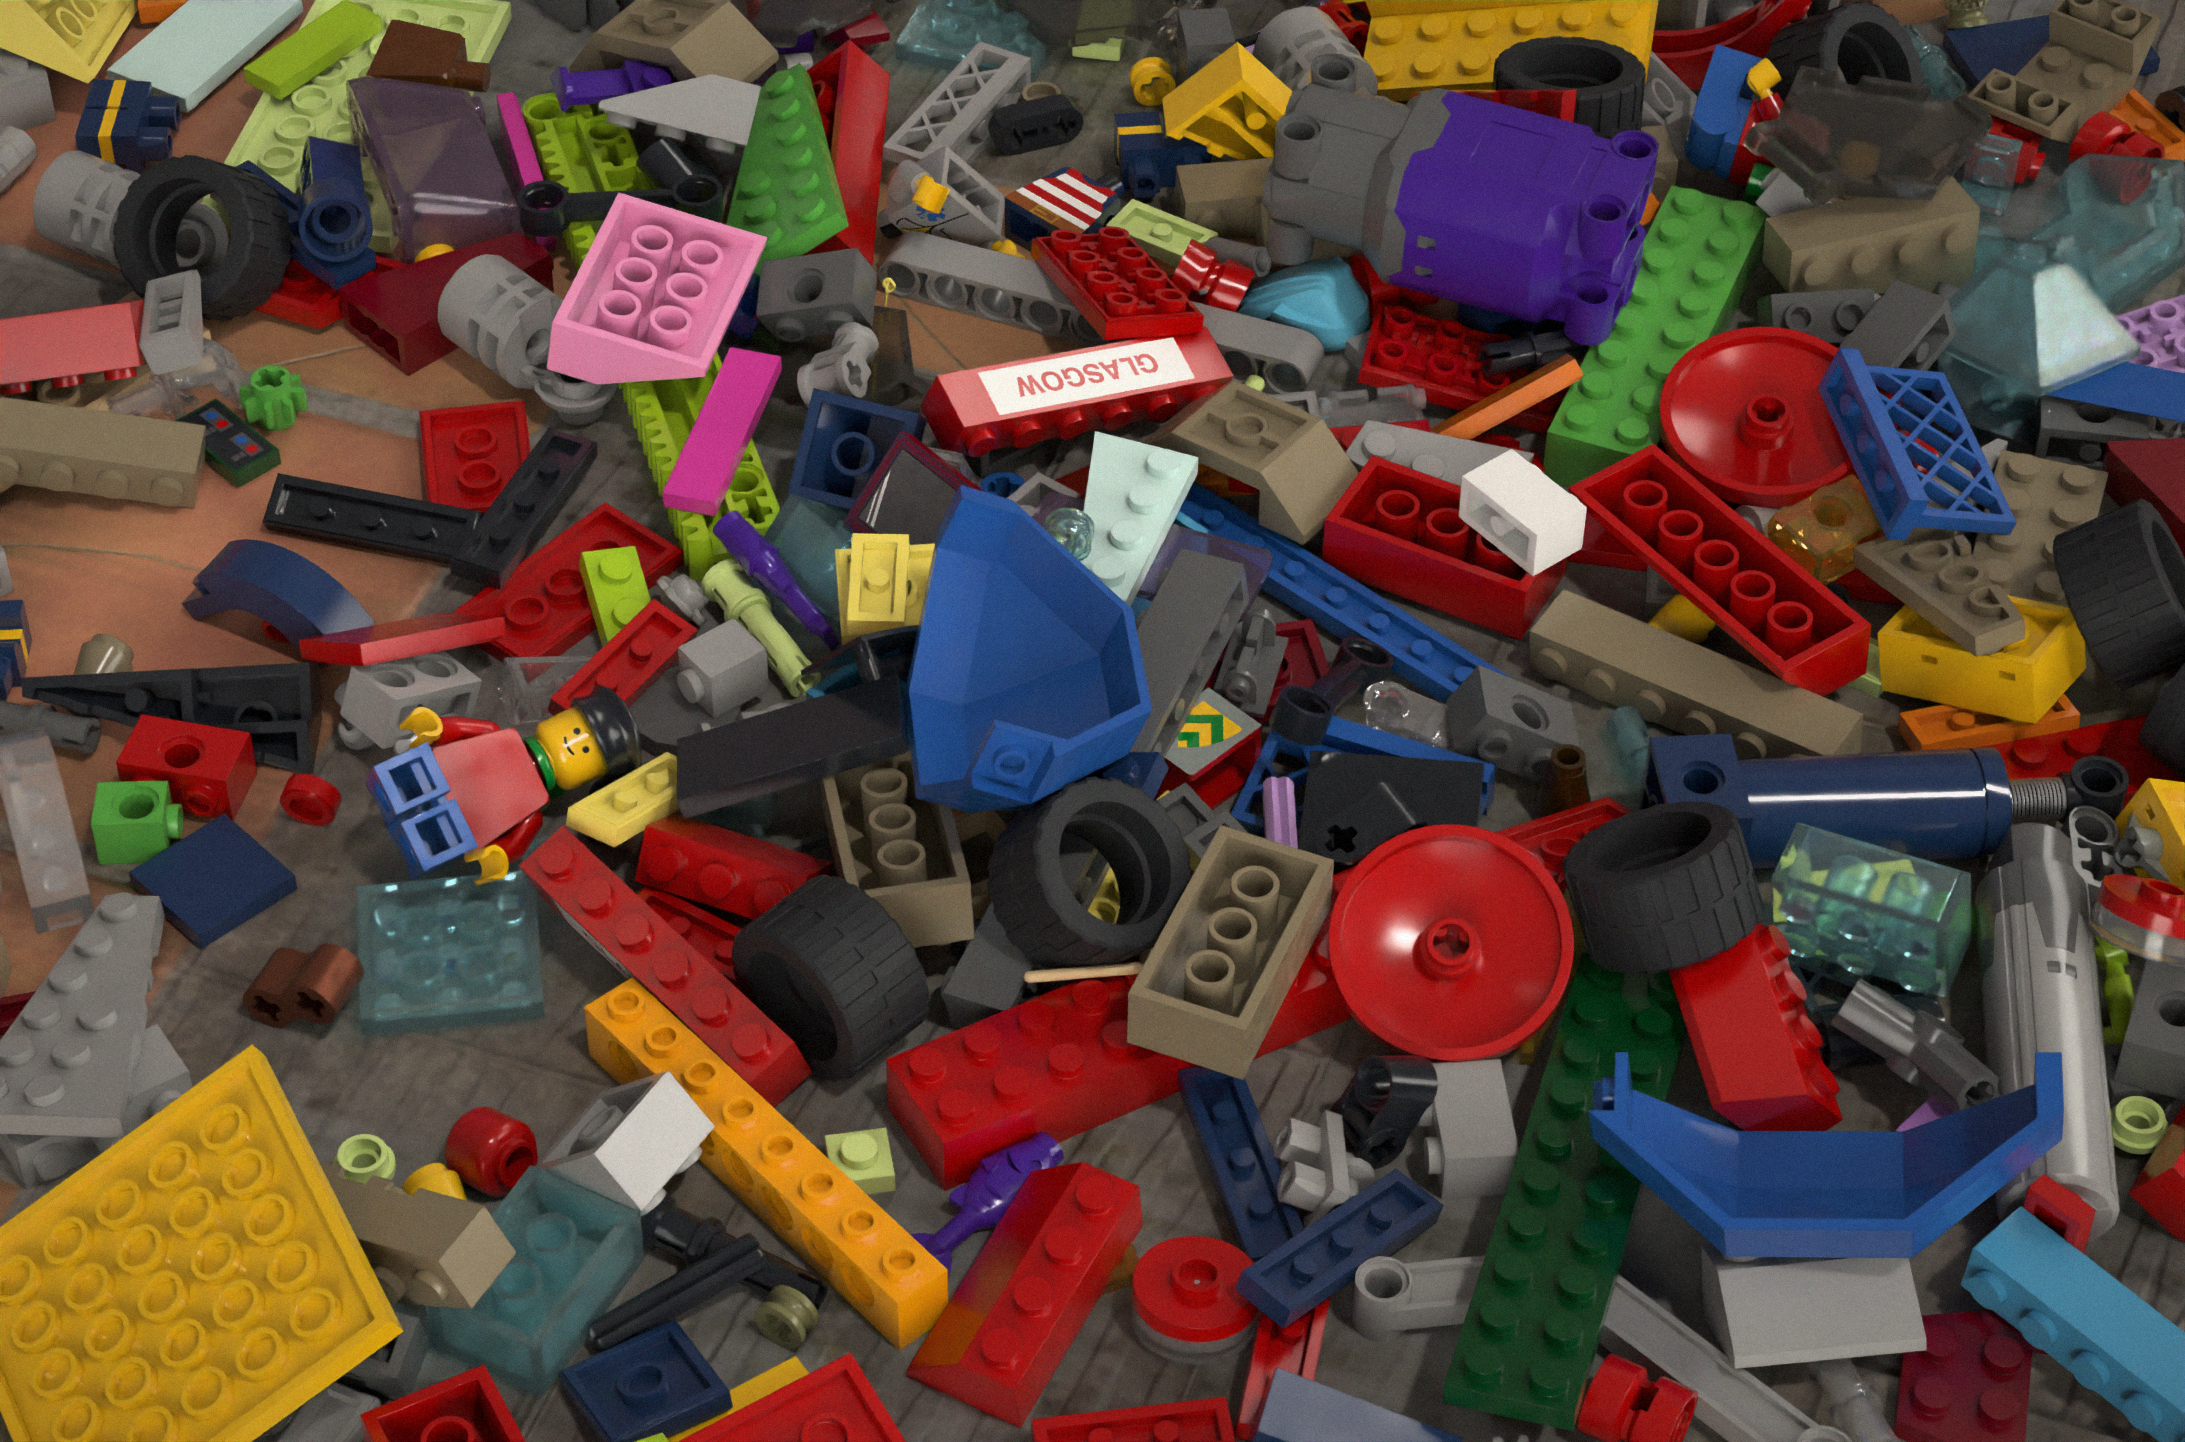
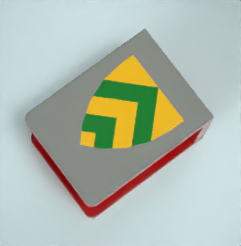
(1213, 750)

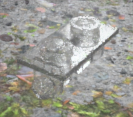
(1391, 406)

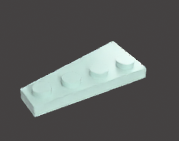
(1132, 502)

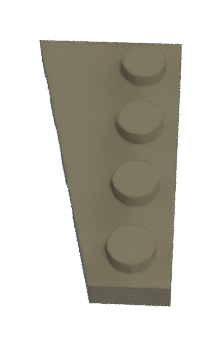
(1945, 586)

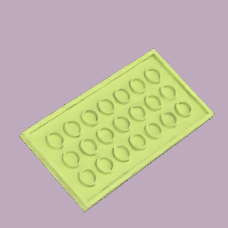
(319, 108)

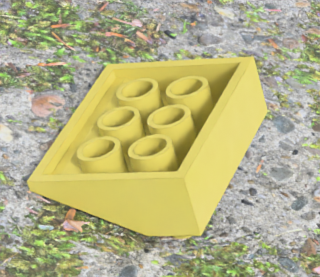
(65, 33)

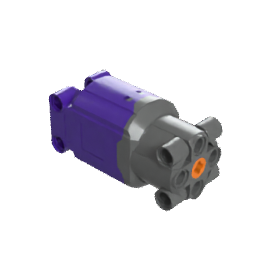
(1463, 199)

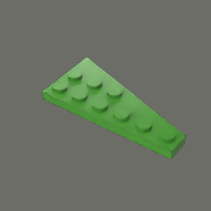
(787, 172)

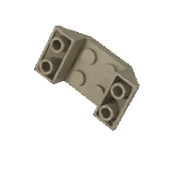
(685, 34)
(2080, 71)
(1269, 448)

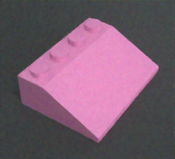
(652, 295)

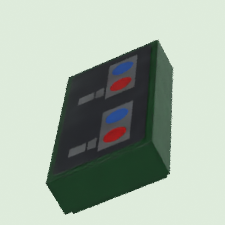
(232, 444)

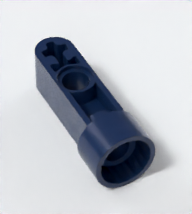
(333, 203)

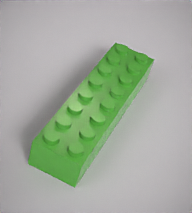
(1686, 291)

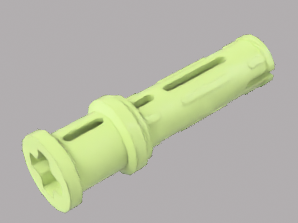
(751, 608)

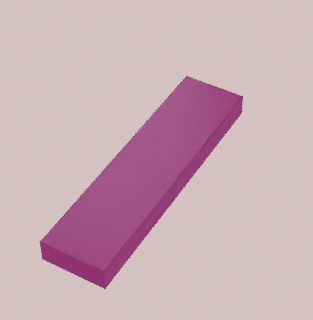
(520, 151)
(722, 431)

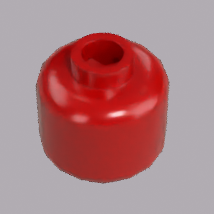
(490, 1150)

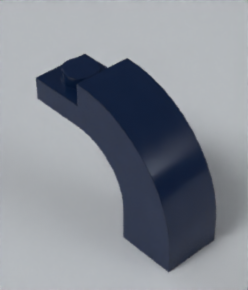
(278, 588)

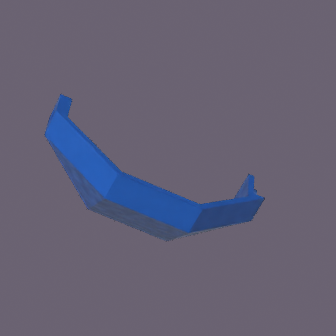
(1016, 664)
(1827, 1188)

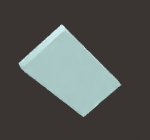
(203, 46)

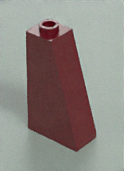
(399, 307)

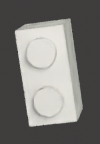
(1522, 512)

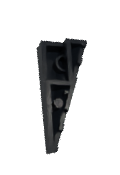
(269, 701)

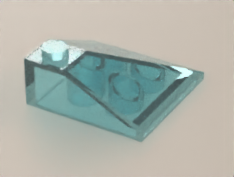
(2035, 323)

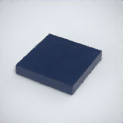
(213, 880)
(645, 1387)

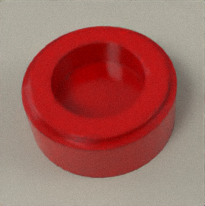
(310, 800)

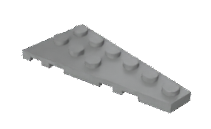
(84, 1028)

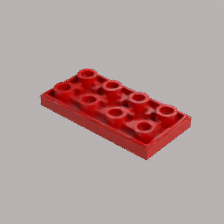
(1116, 284)
(1444, 362)

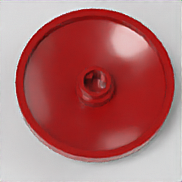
(1751, 417)
(1450, 944)

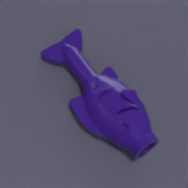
(766, 567)
(990, 1193)

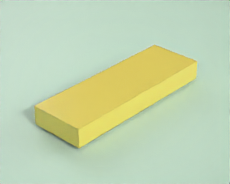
(628, 803)

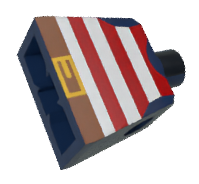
(1061, 202)

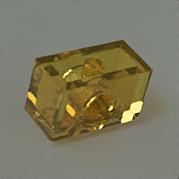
(1825, 529)

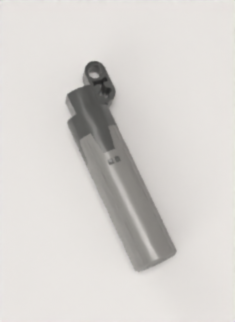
(2046, 995)

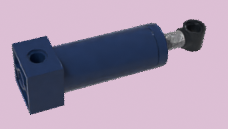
(1905, 801)

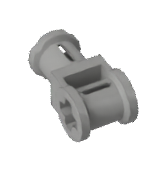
(843, 367)

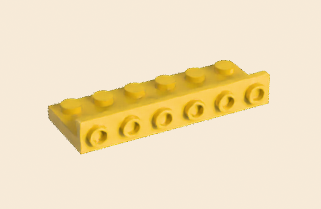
(1457, 41)

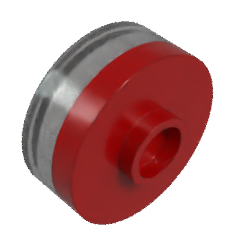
(2141, 917)
(1188, 1300)

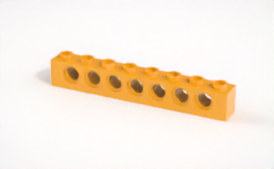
(776, 1168)

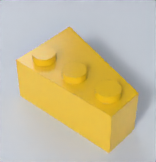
(1229, 106)

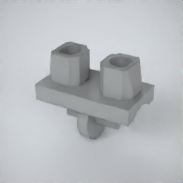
(1318, 1167)

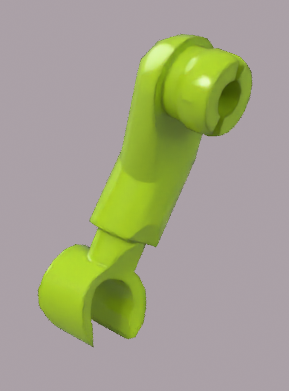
(2116, 990)

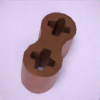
(303, 985)

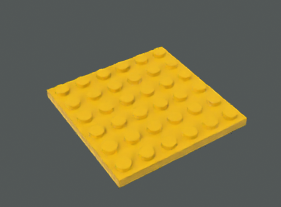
(186, 1279)

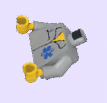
(947, 201)

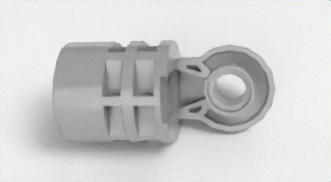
(1297, 38)
(79, 207)
(507, 326)

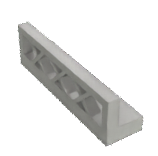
(968, 130)

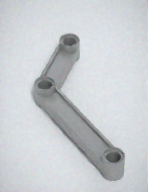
(1730, 1400)

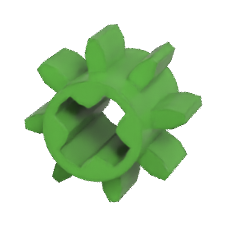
(273, 398)

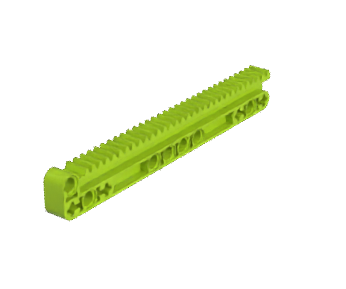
(599, 157)

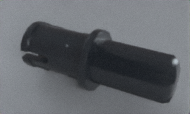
(1526, 352)

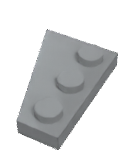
(1423, 451)

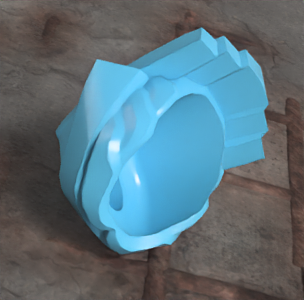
(1312, 297)

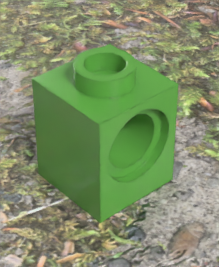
(134, 821)

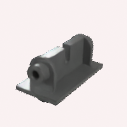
(1252, 664)

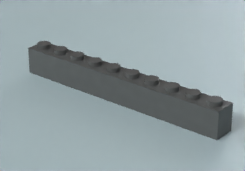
(1179, 646)

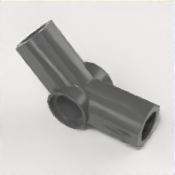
(1916, 1047)

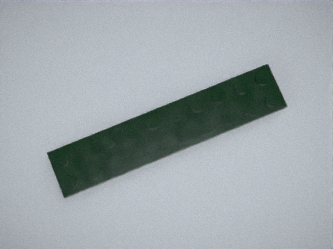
(1565, 1209)

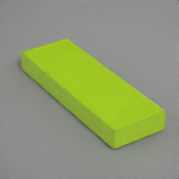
(312, 49)

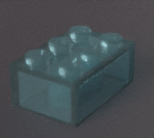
(1872, 909)
(566, 1271)

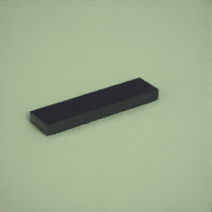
(523, 509)
(368, 518)

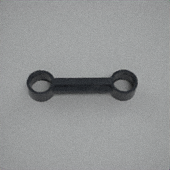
(594, 206)
(1306, 713)

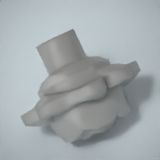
(683, 597)

